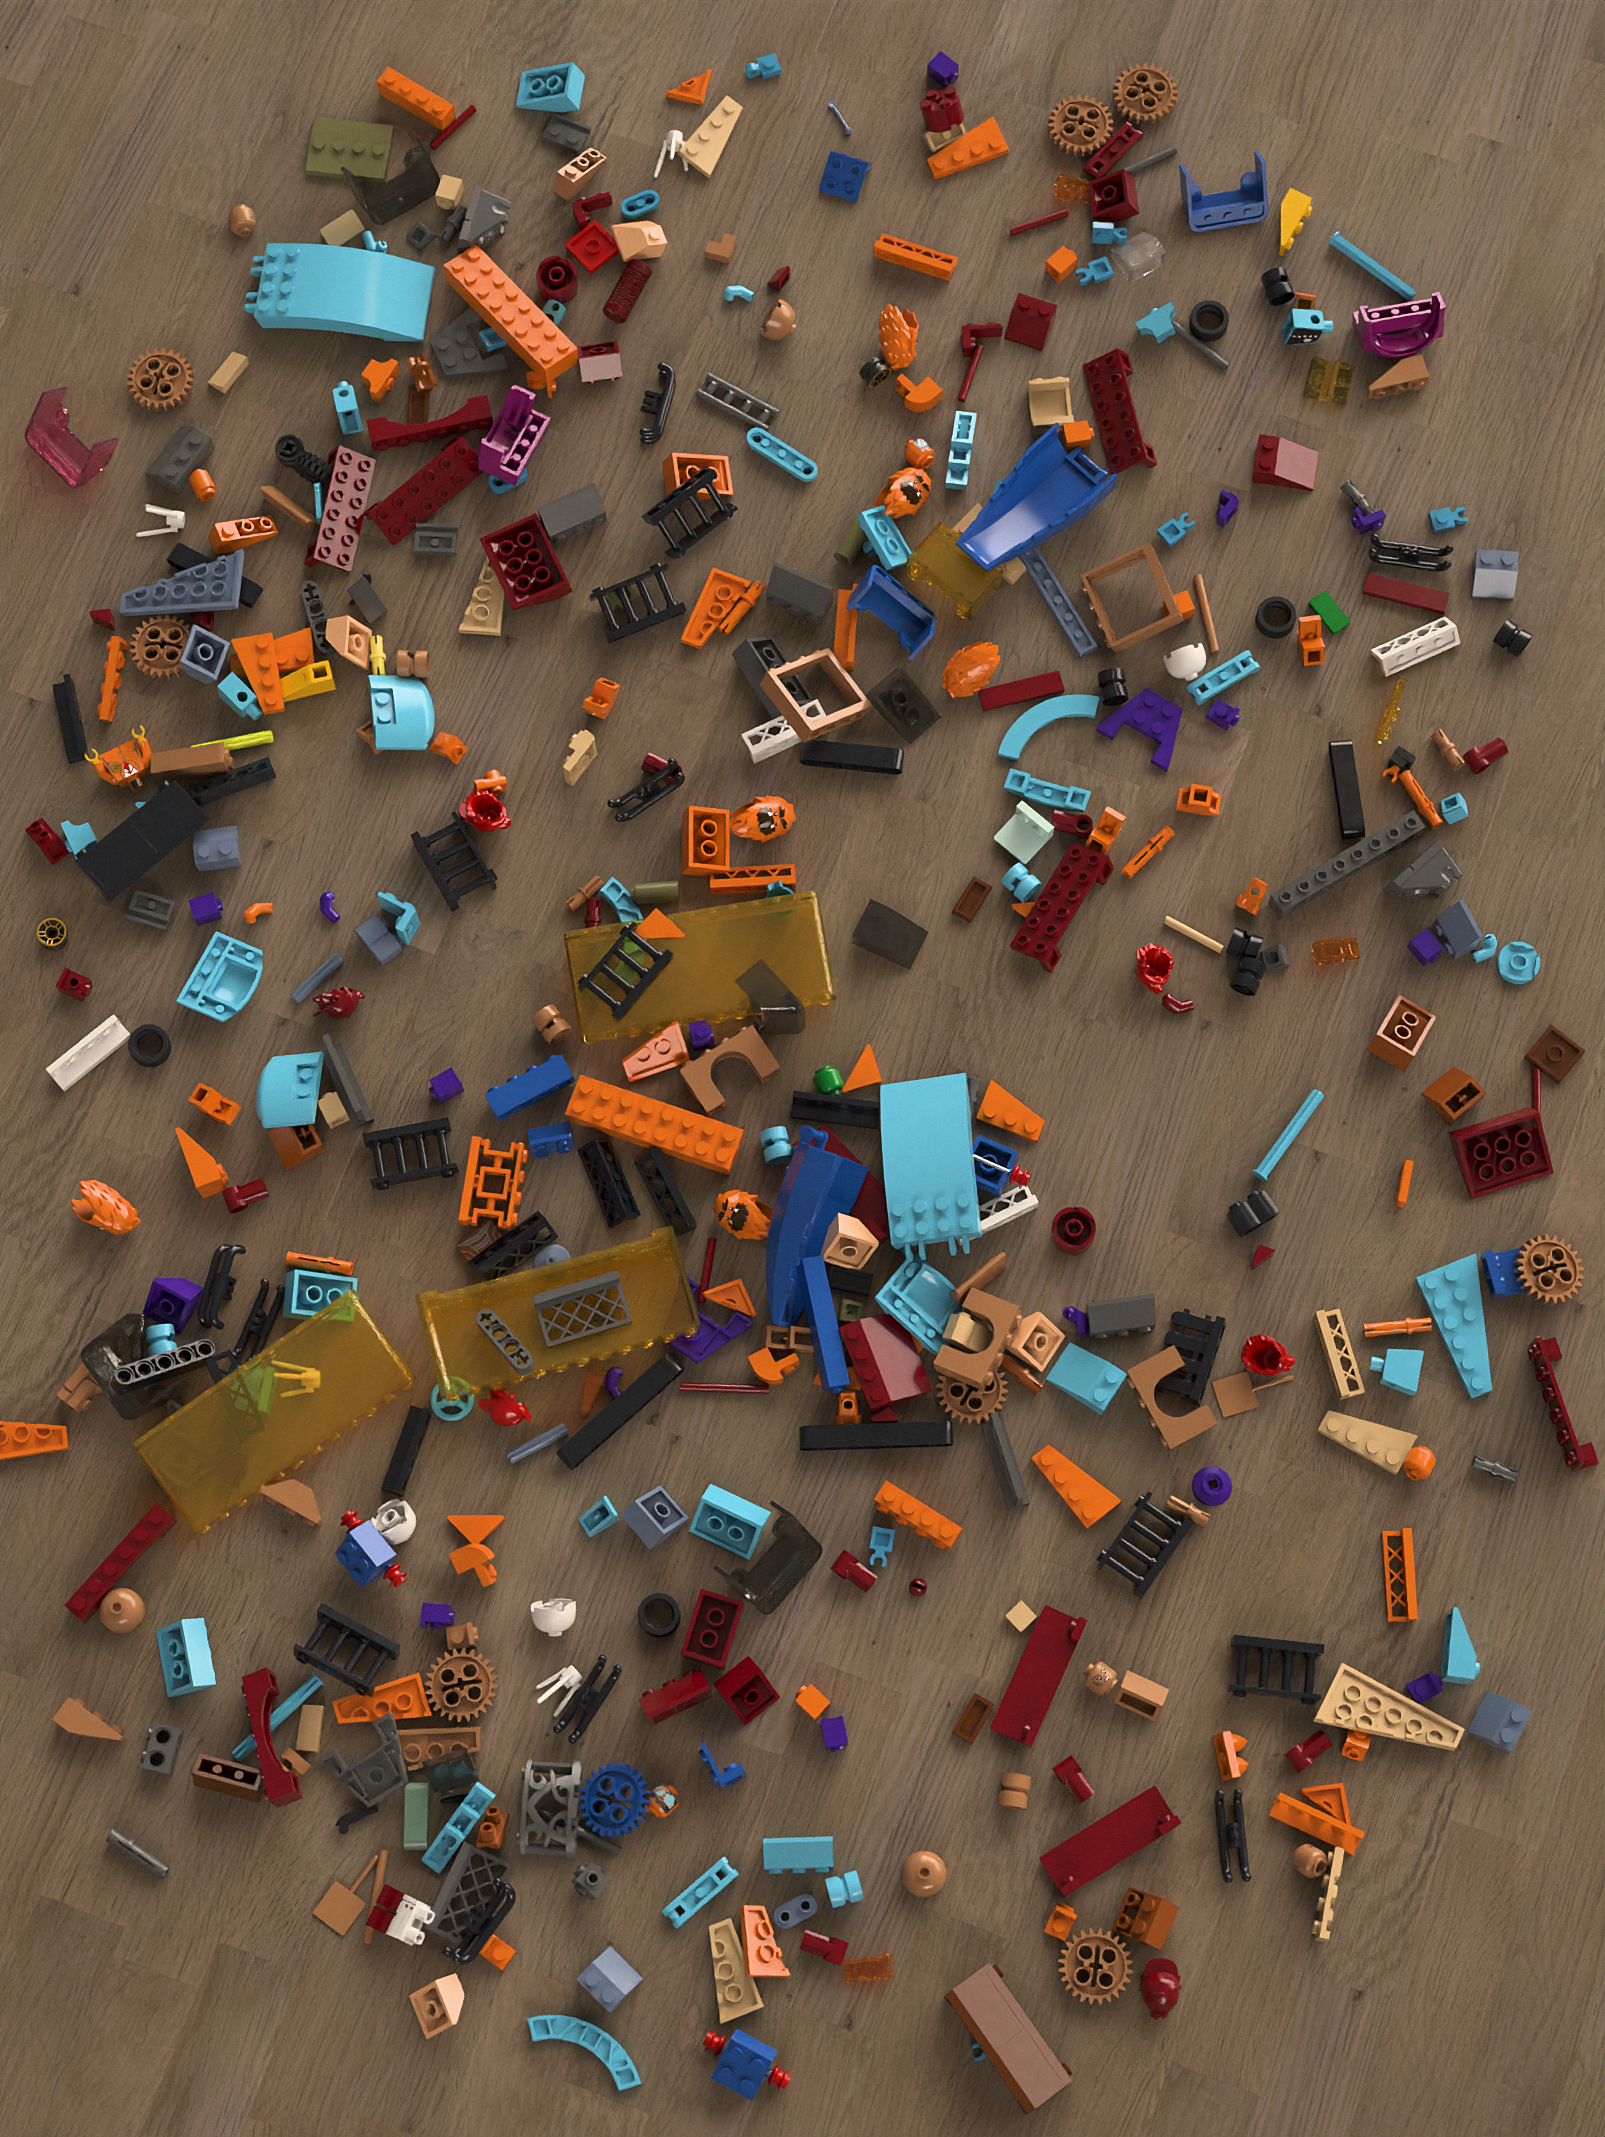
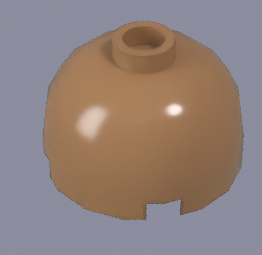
(779, 321)
(121, 1610)
(923, 1874)

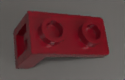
(585, 205)
(972, 331)
(47, 841)

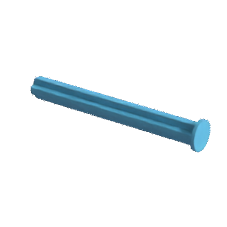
(1372, 267)
(1288, 1135)
(281, 1713)

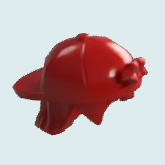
(484, 812)
(1153, 966)
(1266, 1356)
(504, 1408)

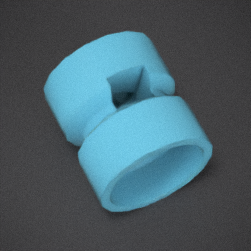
(1026, 888)
(777, 1149)
(160, 1338)
(844, 1889)

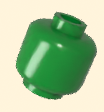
(828, 1081)

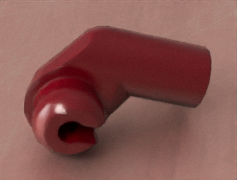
(1175, 1006)

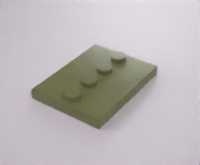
(349, 144)

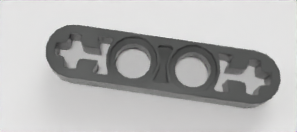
(318, 618)
(505, 1341)

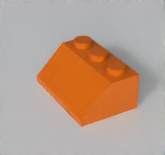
(705, 841)

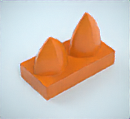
(1225, 1748)

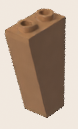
(191, 762)

